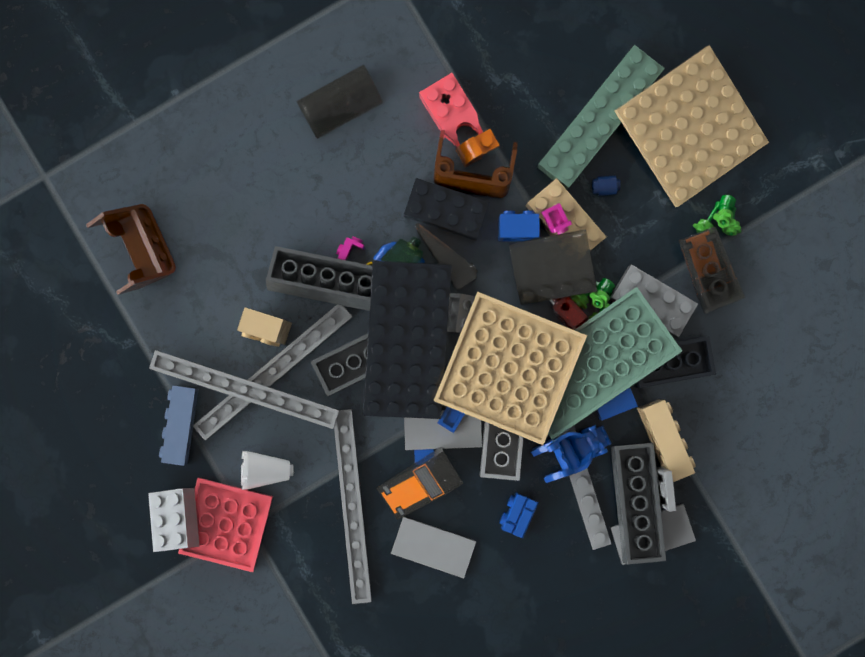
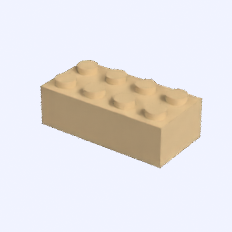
(555, 194)
(264, 327)
(667, 442)

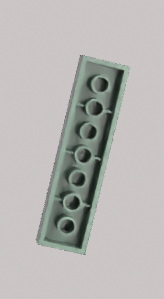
(598, 118)

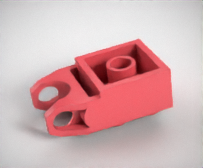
(452, 115)

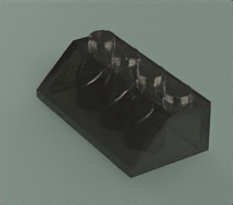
(340, 101)

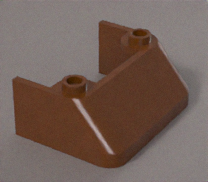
(492, 186)
(142, 241)

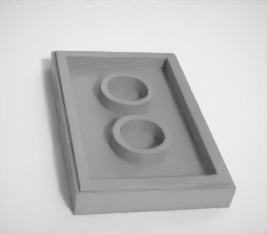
(666, 489)

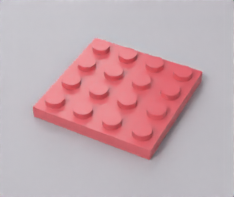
(229, 524)

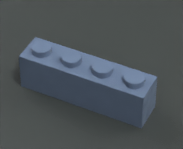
(179, 426)

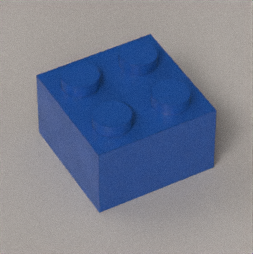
(518, 227)

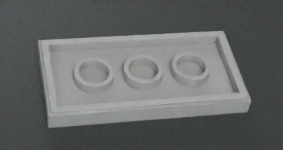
(428, 434)
(675, 526)
(433, 547)

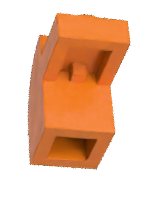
(476, 147)

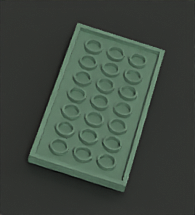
(619, 350)

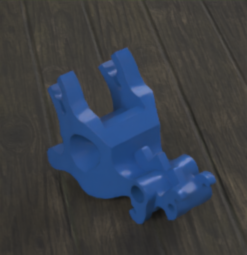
(575, 450)

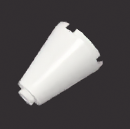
(263, 470)

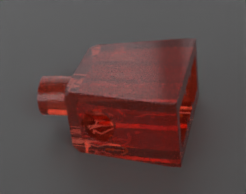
(573, 317)

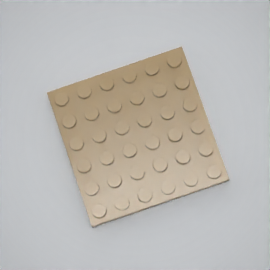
(691, 126)
(510, 368)

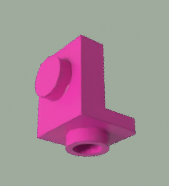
(556, 219)
(345, 250)

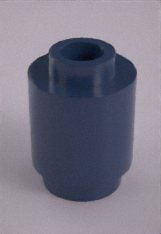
(606, 185)

